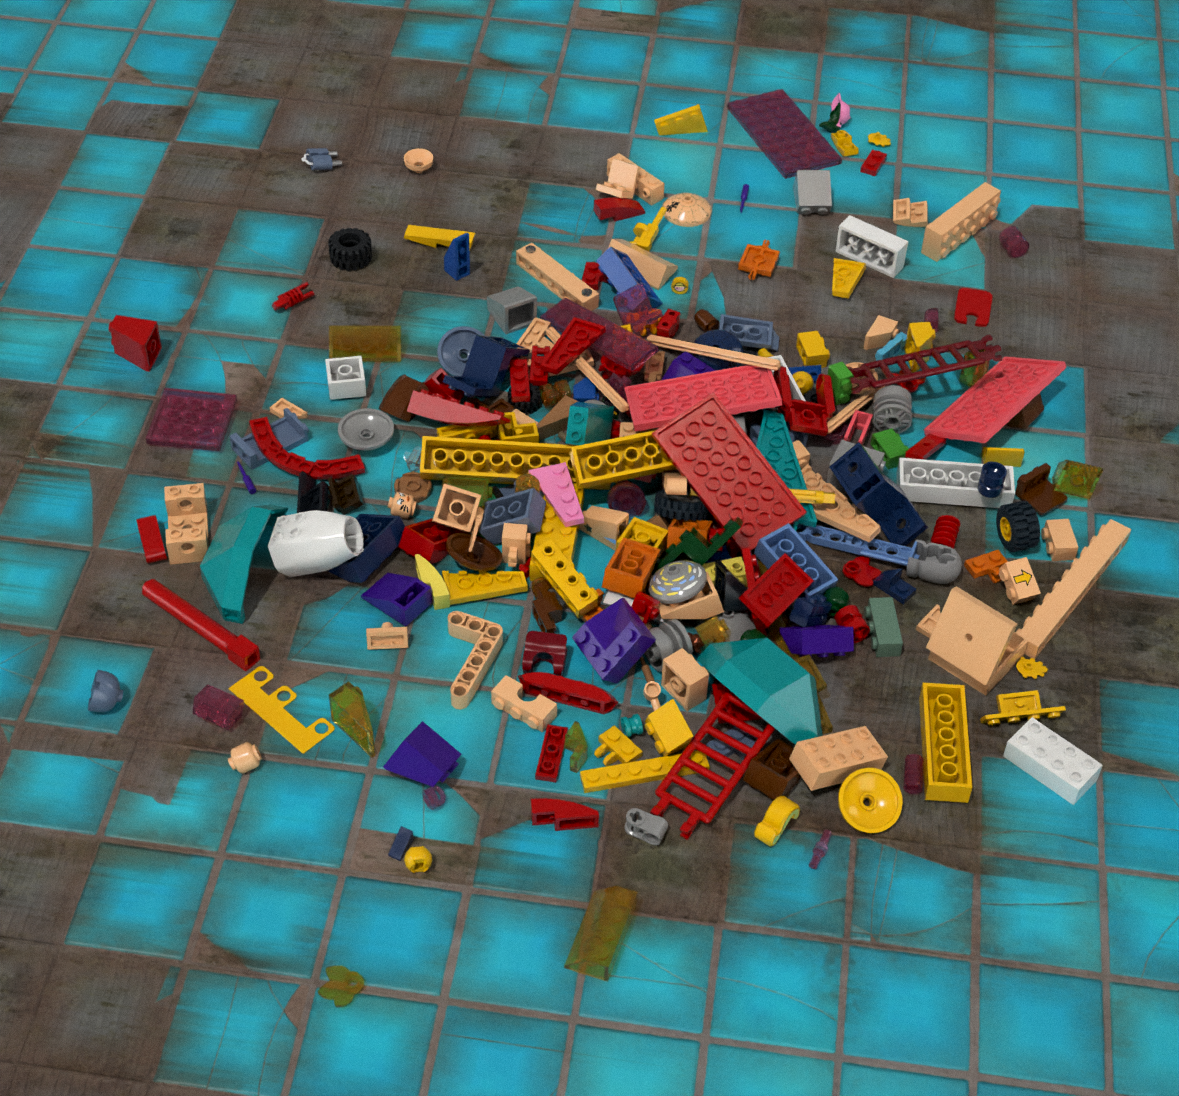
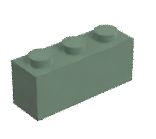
(883, 627)

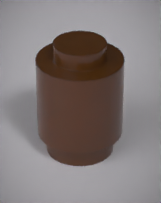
(706, 320)

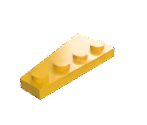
(471, 587)

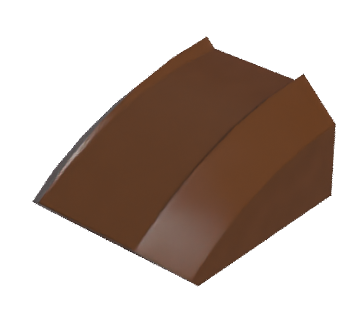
(399, 396)

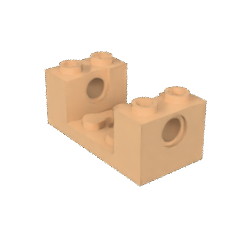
(187, 523)

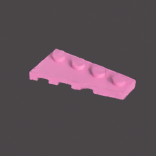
(560, 492)

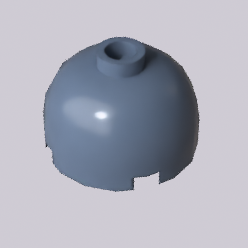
(104, 692)

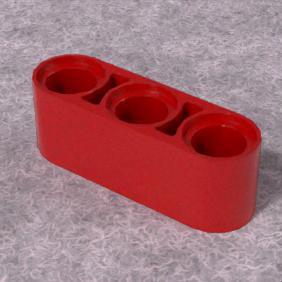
(151, 539)

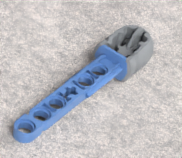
(940, 565)

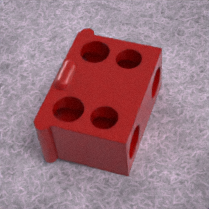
(668, 324)

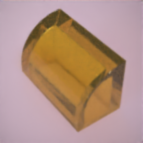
(971, 375)

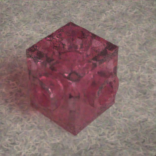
(618, 384)

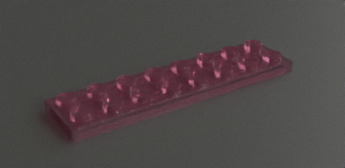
(616, 343)

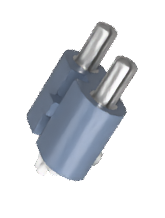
(321, 159)

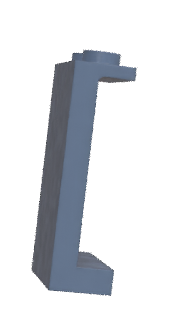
(287, 430)

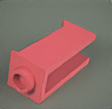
(859, 421)

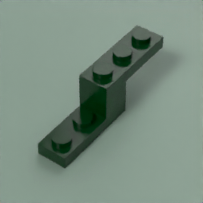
(697, 546)

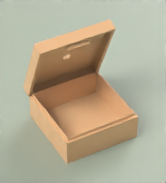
(975, 642)

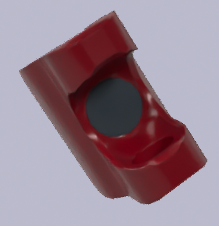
(545, 647)

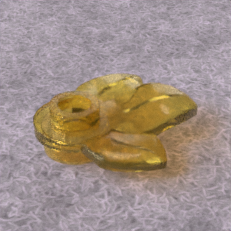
(338, 986)

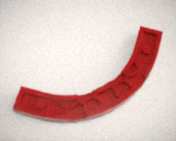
(293, 463)

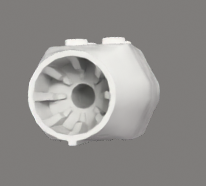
(314, 542)

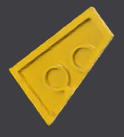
(682, 122)
(846, 276)

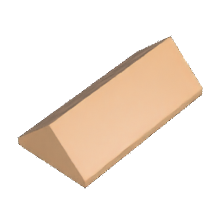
(652, 267)

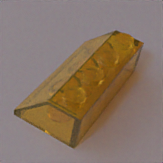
(370, 342)
(602, 932)

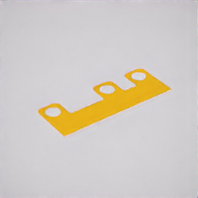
(272, 711)

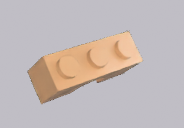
(535, 713)

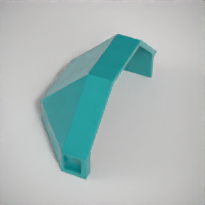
(230, 555)
(768, 684)

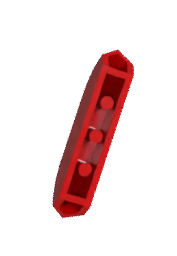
(568, 691)

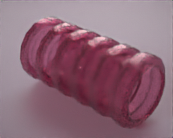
(913, 773)

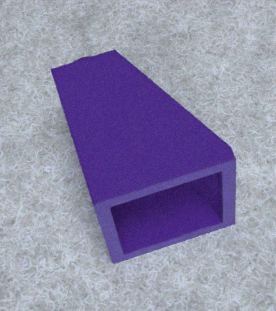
(424, 757)

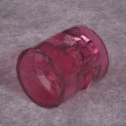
(1014, 241)

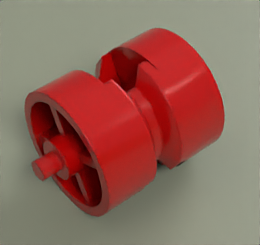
(852, 617)

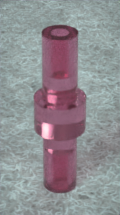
(820, 849)

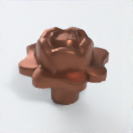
(697, 643)

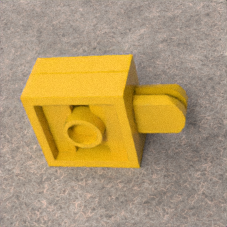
(645, 533)

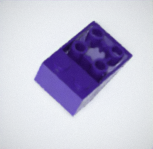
(399, 597)

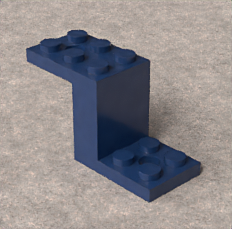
(486, 366)
(878, 496)

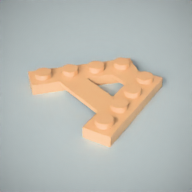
(535, 335)

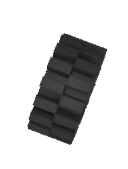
(526, 407)

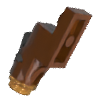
(547, 606)

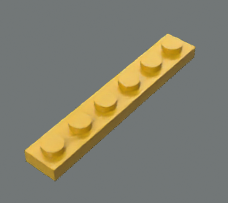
(636, 772)

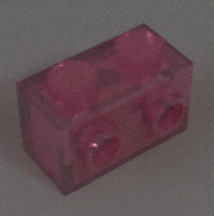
(218, 706)

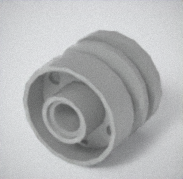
(892, 409)
(669, 639)

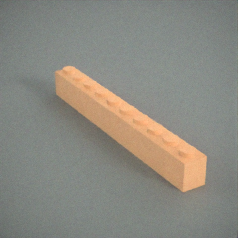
(1073, 586)

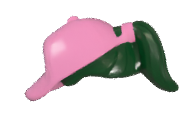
(839, 115)

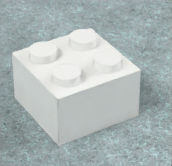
(345, 377)

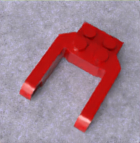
(805, 415)

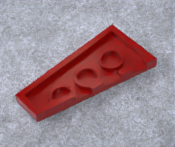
(571, 344)

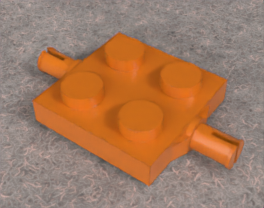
(759, 260)

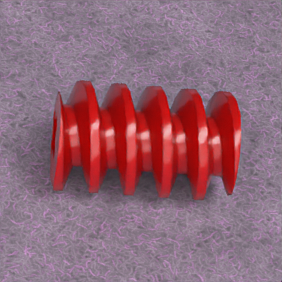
(946, 531)

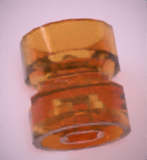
(552, 394)

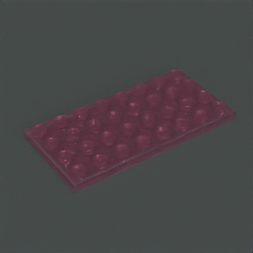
(784, 133)

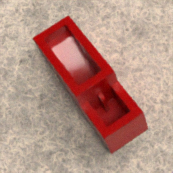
(617, 208)
(563, 814)

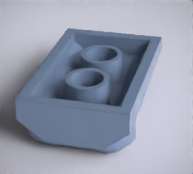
(751, 331)

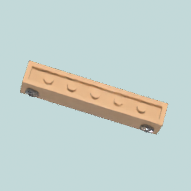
(556, 277)

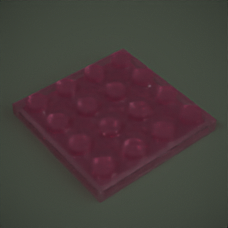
(191, 419)

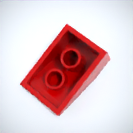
(426, 540)

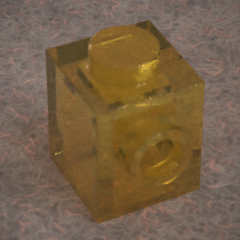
(713, 631)

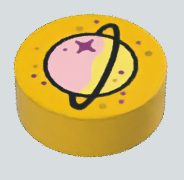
(679, 285)

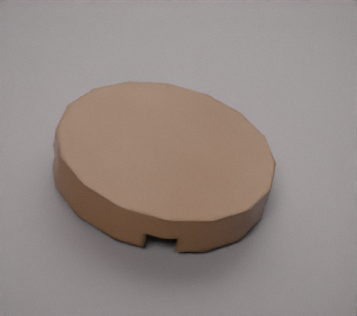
(412, 484)

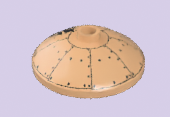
(687, 209)

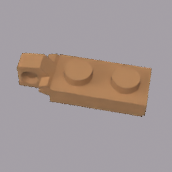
(654, 367)

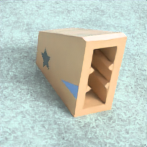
(604, 524)

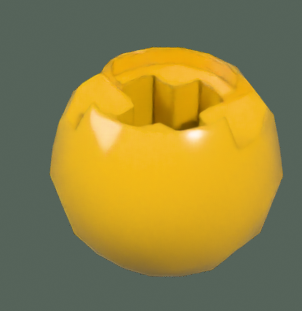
(418, 859)

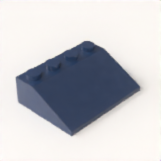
(380, 539)

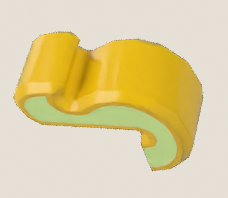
(776, 820)

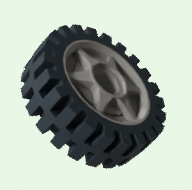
(680, 506)

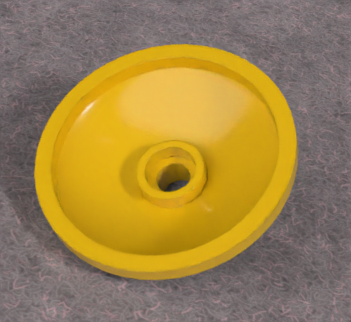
(883, 797)

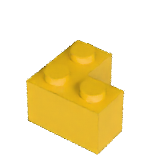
(517, 433)

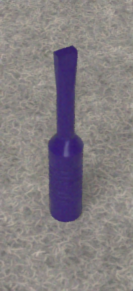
(744, 194)
(247, 480)

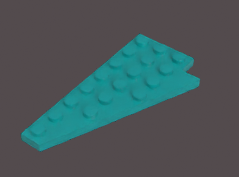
(777, 448)

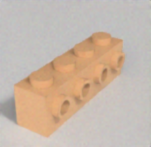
(647, 186)

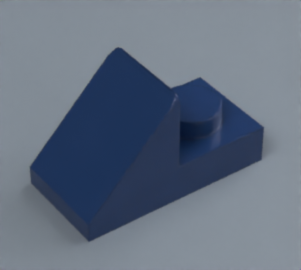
(893, 585)

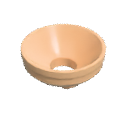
(418, 157)

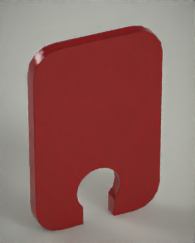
(973, 303)

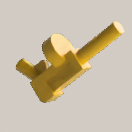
(645, 233)

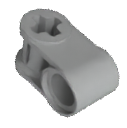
(646, 827)

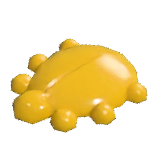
(878, 139)
(1031, 668)

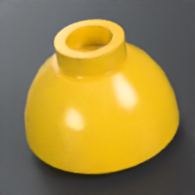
(804, 381)

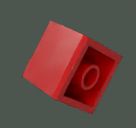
(136, 340)

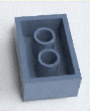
(517, 508)

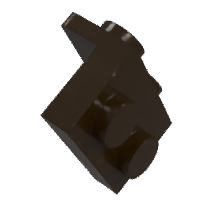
(345, 494)

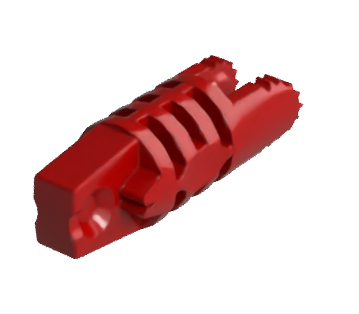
(292, 297)

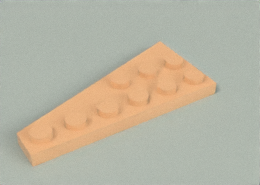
(842, 513)

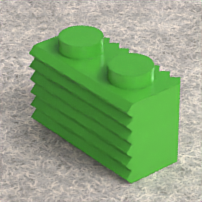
(841, 382)
(890, 444)

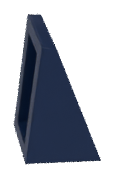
(401, 843)

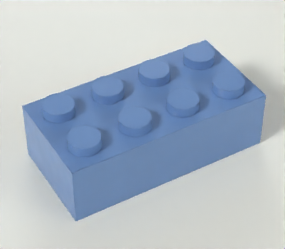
(790, 542)

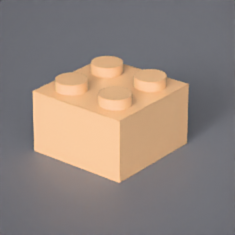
(456, 508)
(684, 679)

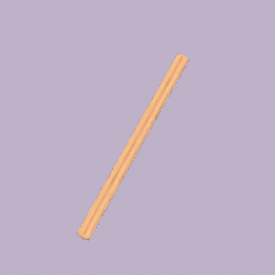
(714, 352)
(593, 376)

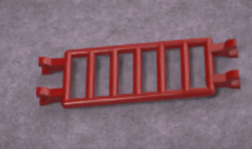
(695, 814)

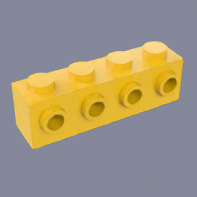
(564, 578)

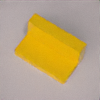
(1004, 456)

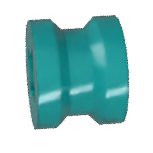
(631, 725)

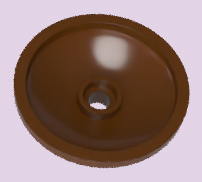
(484, 554)

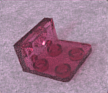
(635, 308)

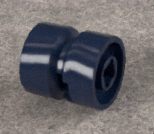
(992, 479)

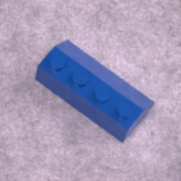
(624, 274)

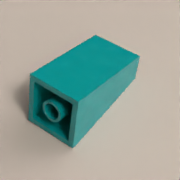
(589, 423)

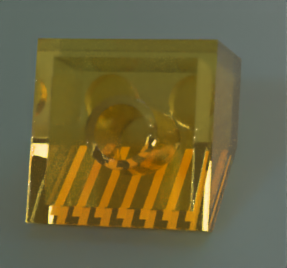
(1076, 478)

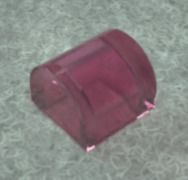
(931, 316)

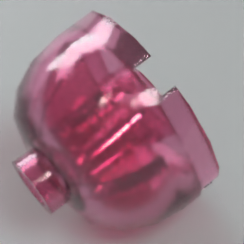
(626, 498)

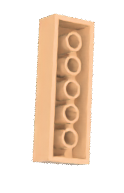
(960, 222)

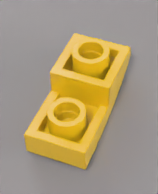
(844, 143)

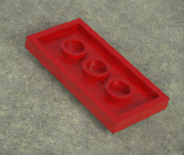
(753, 574)
(776, 589)

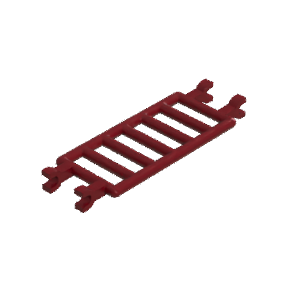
(973, 347)

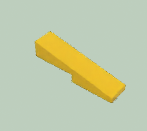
(433, 236)

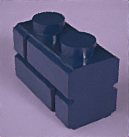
(810, 610)

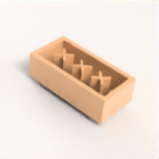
(834, 756)

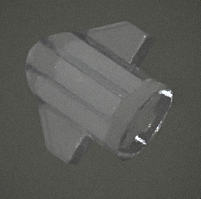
(413, 459)

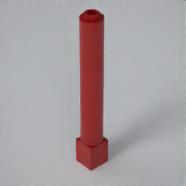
(239, 648)

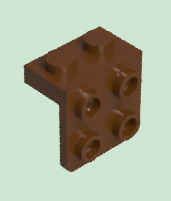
(1039, 491)

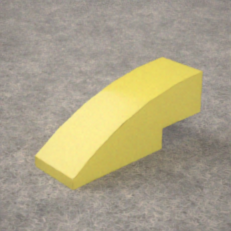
(430, 576)

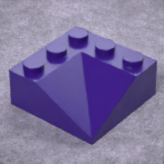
(614, 640)

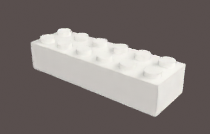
(949, 483)

